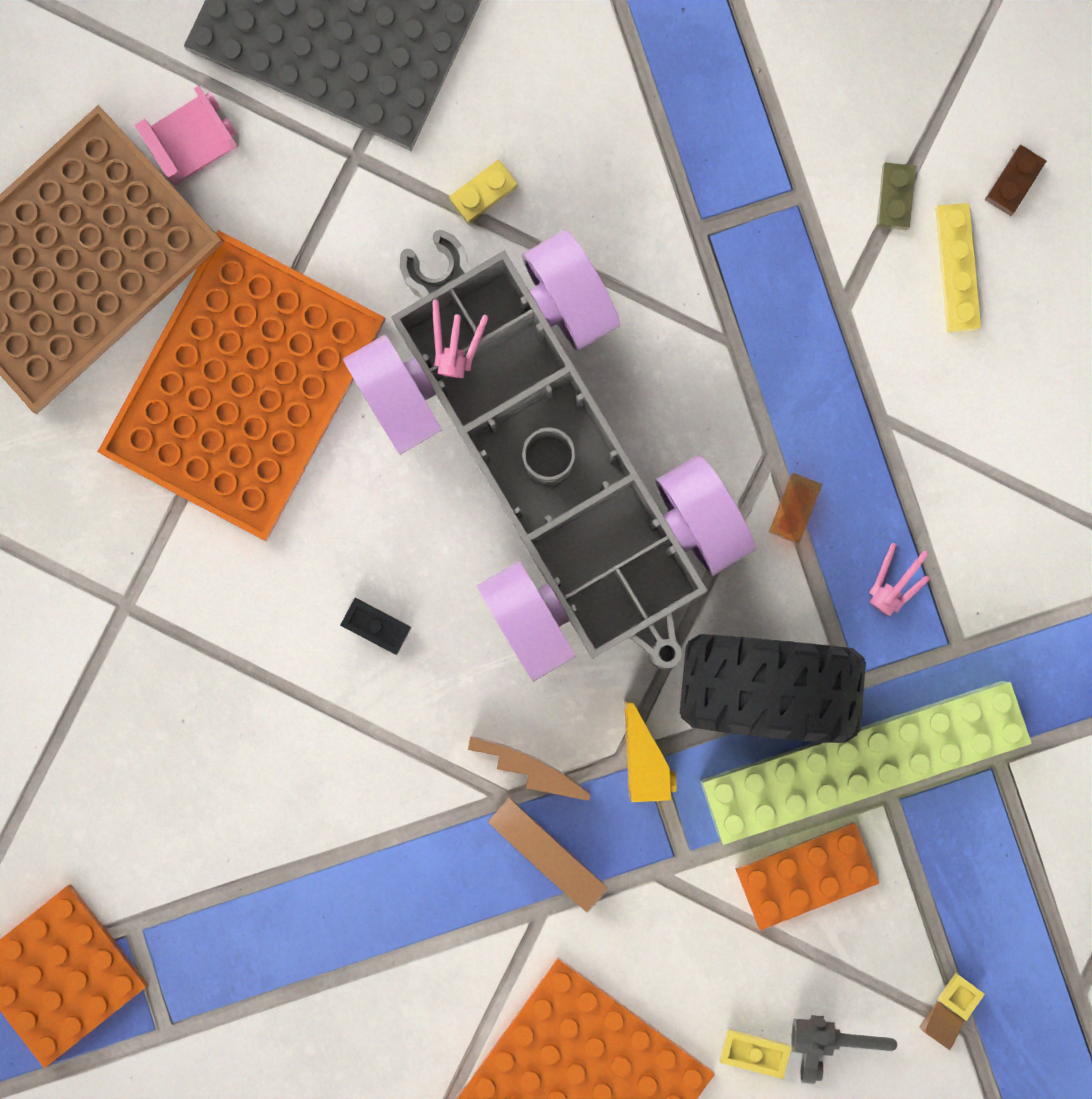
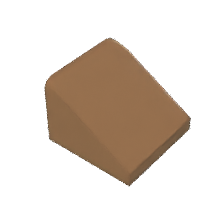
(942, 1025)

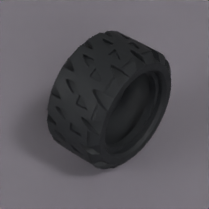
(772, 688)

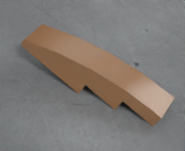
(540, 774)
(548, 855)

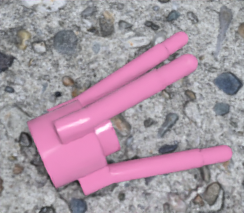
(453, 362)
(888, 598)

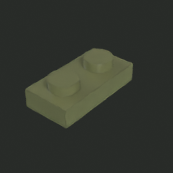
(896, 196)

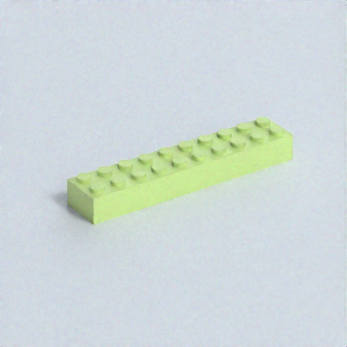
(874, 762)

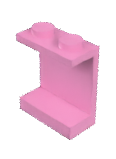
(189, 137)

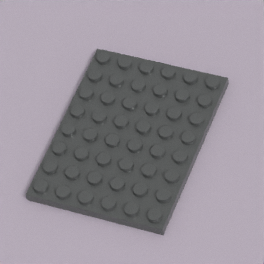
(349, 58)

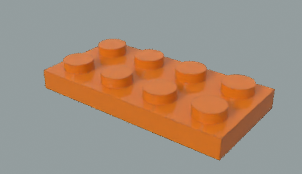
(807, 876)

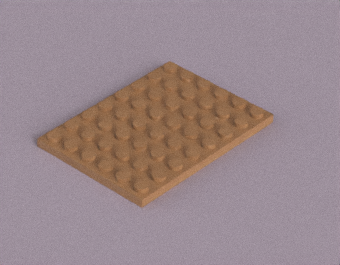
(86, 255)

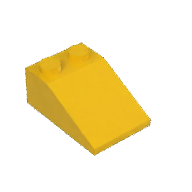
(647, 769)

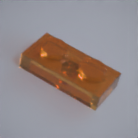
(795, 508)

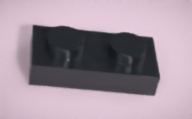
(375, 626)

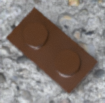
(1015, 180)

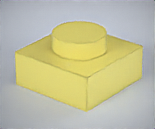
(961, 996)

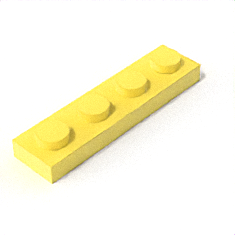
(958, 267)

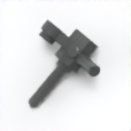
(820, 1038)

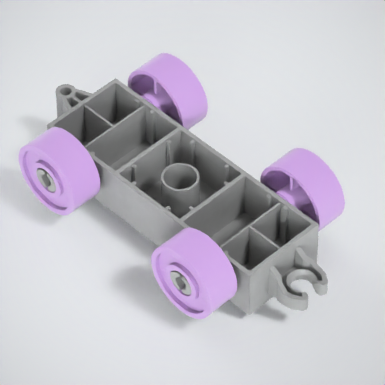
(551, 455)

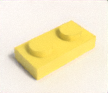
(483, 191)
(755, 1053)

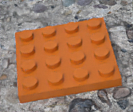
(62, 976)

